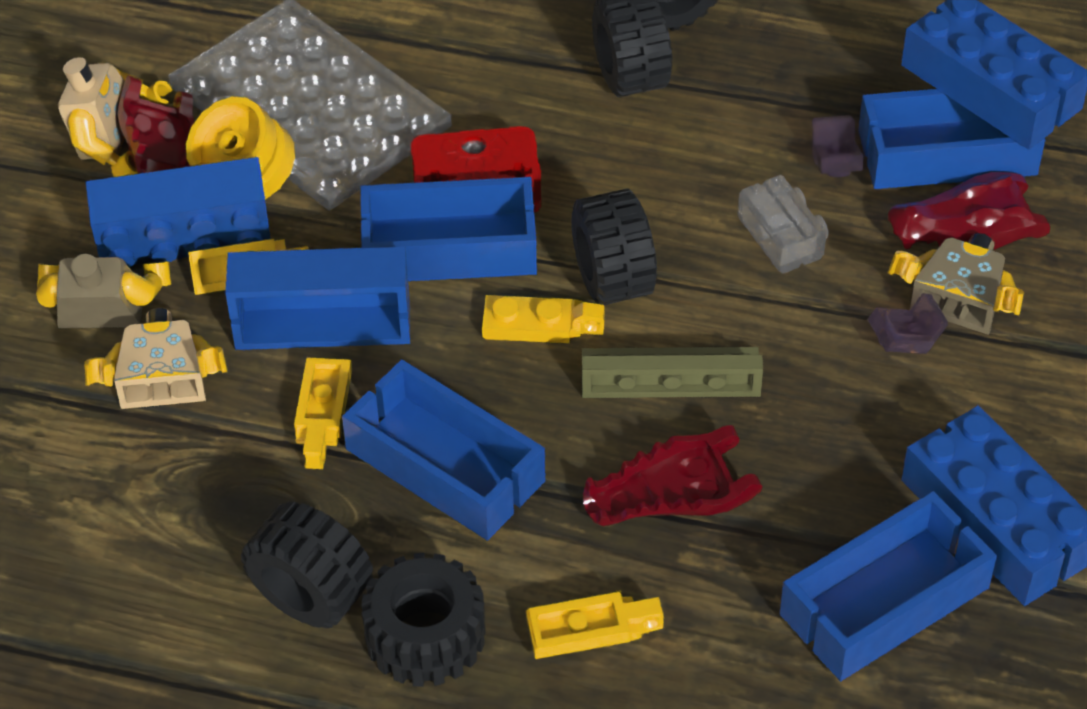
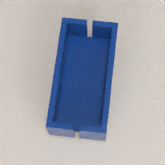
(995, 69)
(935, 140)
(178, 211)
(454, 226)
(318, 298)
(444, 449)
(1003, 501)
(886, 585)

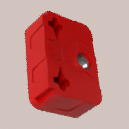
(478, 156)

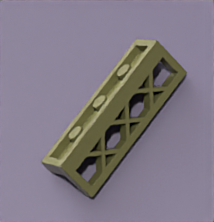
(671, 372)

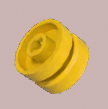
(242, 130)

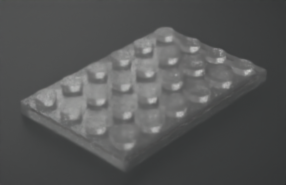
(333, 98)

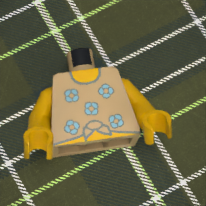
(91, 113)
(157, 363)

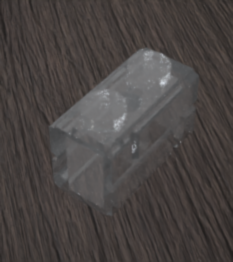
(782, 223)

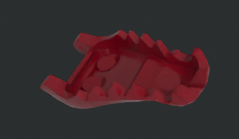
(155, 131)
(983, 205)
(672, 479)

